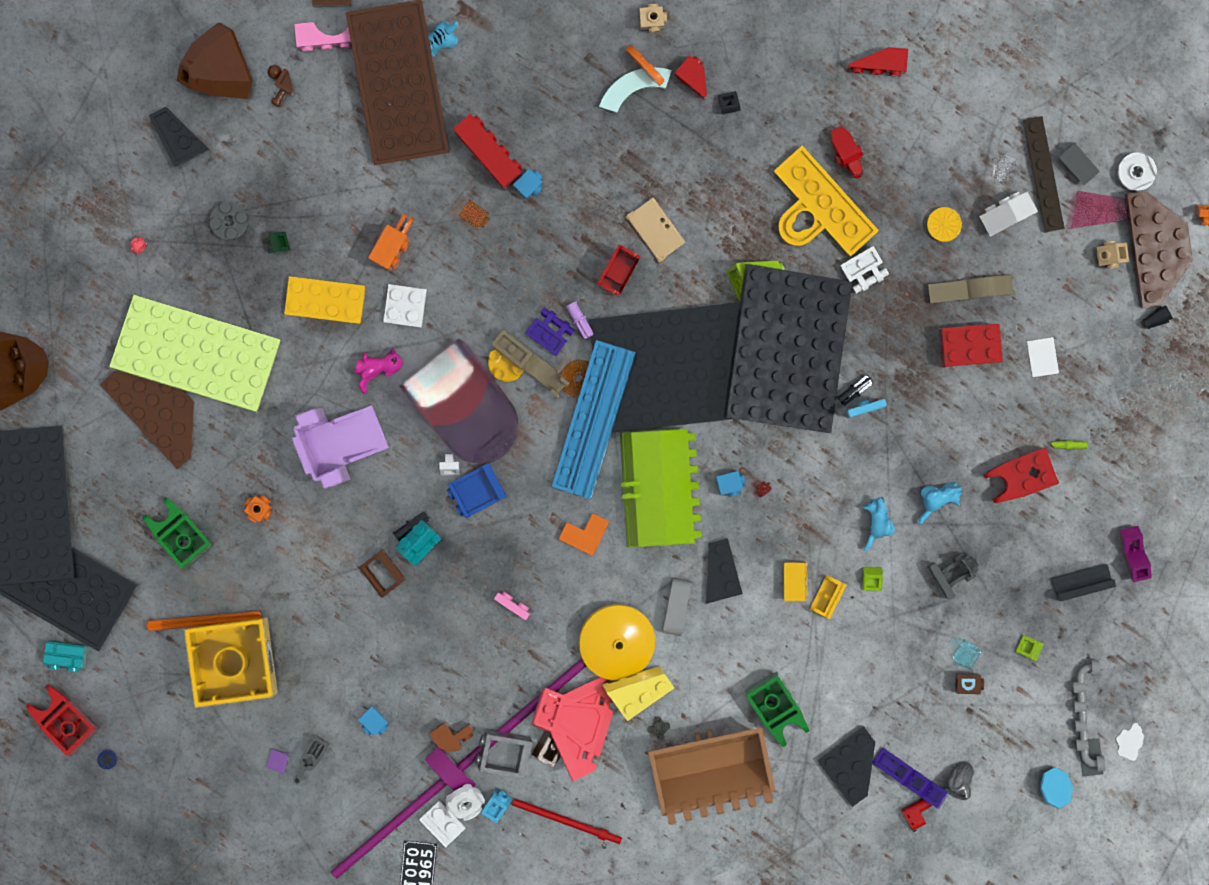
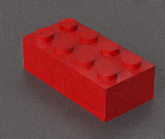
(487, 151)

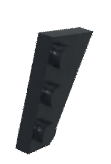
(176, 137)
(722, 573)

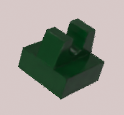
(278, 242)

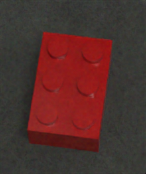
(971, 345)

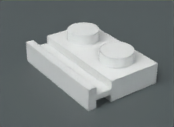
(441, 824)

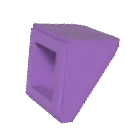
(278, 761)

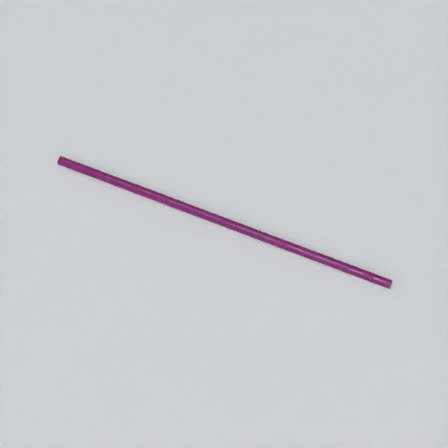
(440, 784)

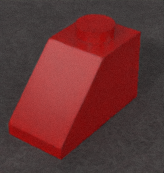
(693, 75)

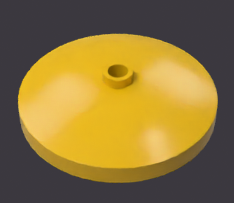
(608, 627)

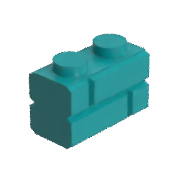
(418, 542)
(65, 655)

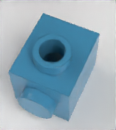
(529, 184)
(730, 483)
(373, 721)

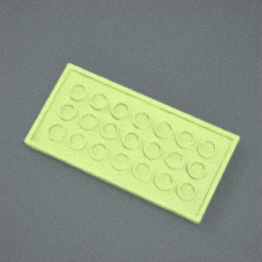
(195, 353)

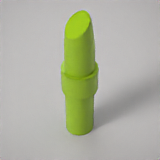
(1070, 444)

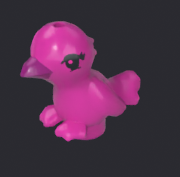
(372, 367)

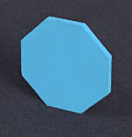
(1056, 787)

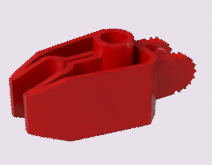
(847, 152)

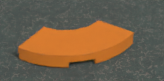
(648, 68)

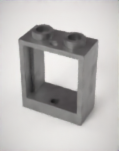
(523, 757)

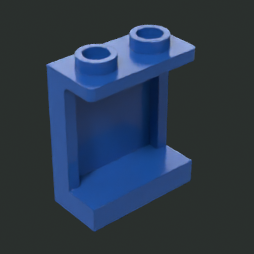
(476, 491)

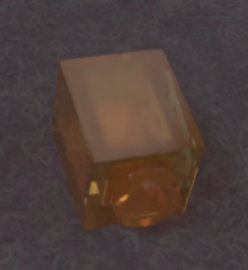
(474, 215)

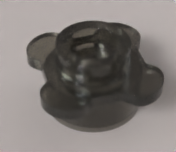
(664, 727)

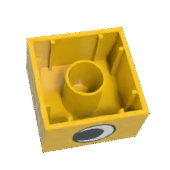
(231, 662)

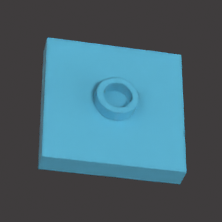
(864, 407)

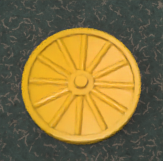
(944, 224)

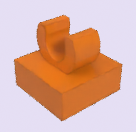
(1203, 212)

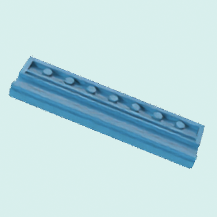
(593, 419)

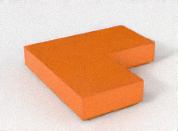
(587, 539)

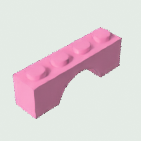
(310, 37)

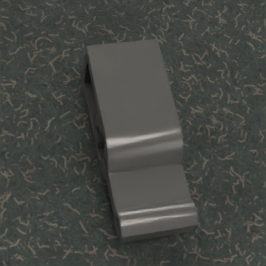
(309, 752)

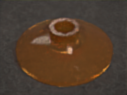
(570, 371)

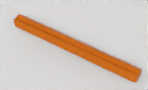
(187, 622)

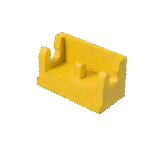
(795, 581)
(828, 596)

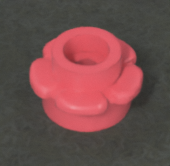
(138, 245)

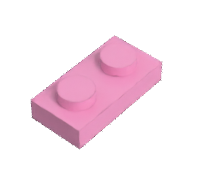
(506, 600)

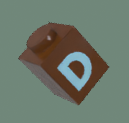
(968, 683)

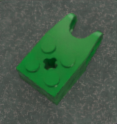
(173, 530)
(779, 713)

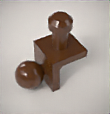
(283, 83)

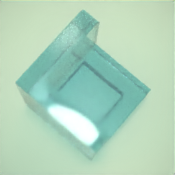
(967, 654)

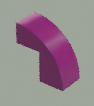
(1134, 554)
(448, 770)

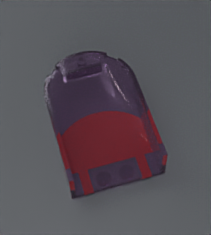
(464, 405)

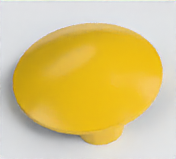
(502, 367)

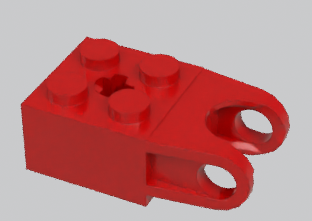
(1017, 478)
(57, 717)

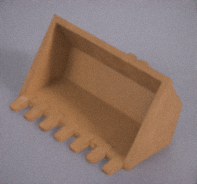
(712, 773)

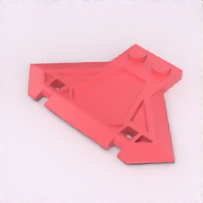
(576, 724)

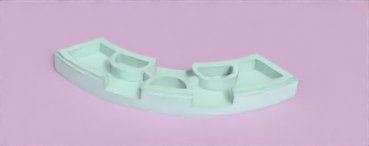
(629, 84)

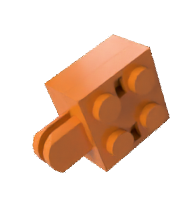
(392, 244)

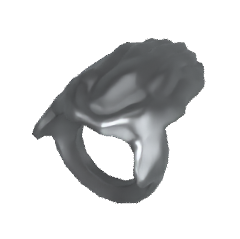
(960, 780)

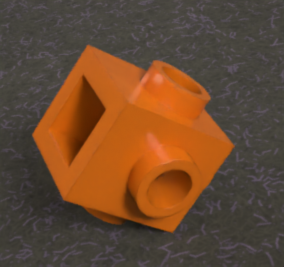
(265, 511)

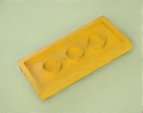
(325, 300)

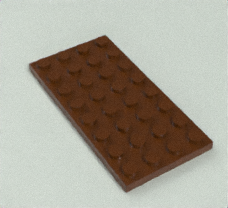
(398, 82)

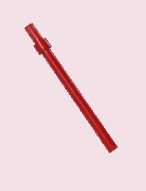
(602, 833)

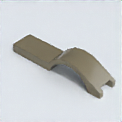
(970, 289)
(530, 362)

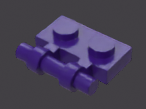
(546, 336)

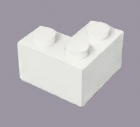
(1008, 213)

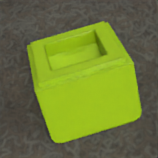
(872, 579)
(1029, 648)

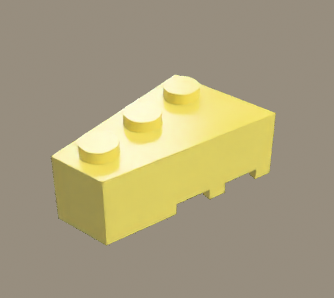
(638, 691)

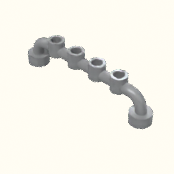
(1081, 724)

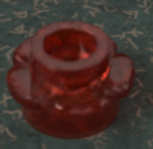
(763, 489)

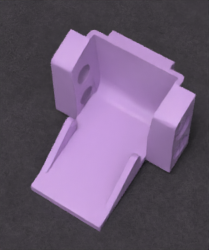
(331, 445)

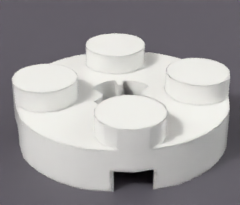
(1146, 177)
(455, 801)

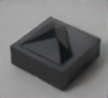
(729, 103)

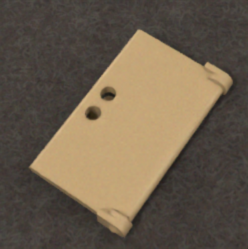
(651, 226)

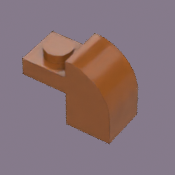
(447, 740)

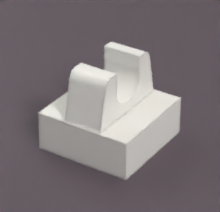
(449, 467)

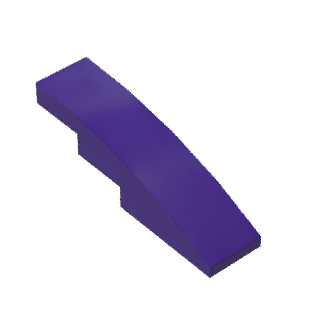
(910, 778)

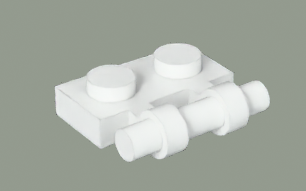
(861, 264)

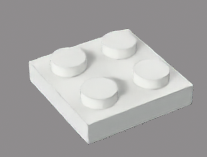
(405, 305)

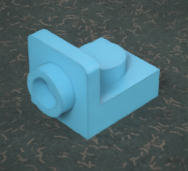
(496, 805)

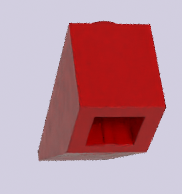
(888, 60)

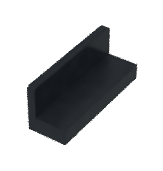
(1083, 582)

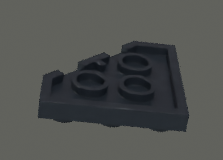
(851, 765)

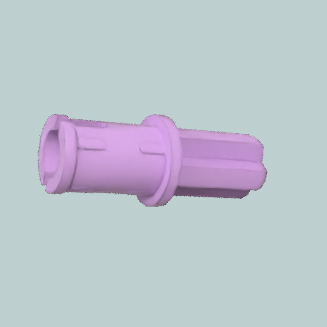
(579, 320)

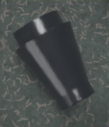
(1158, 317)

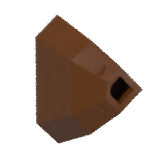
(216, 65)
(21, 368)

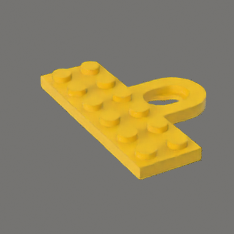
(825, 201)

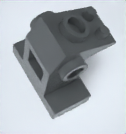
(967, 565)

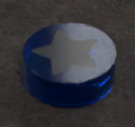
(107, 759)

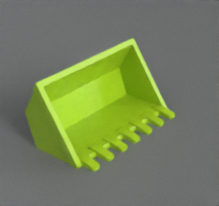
(659, 487)

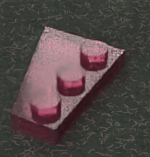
(1098, 209)

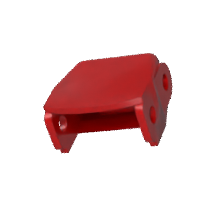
(618, 270)

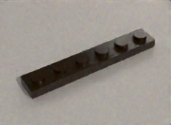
(1043, 174)

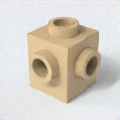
(647, 23)
(1112, 254)

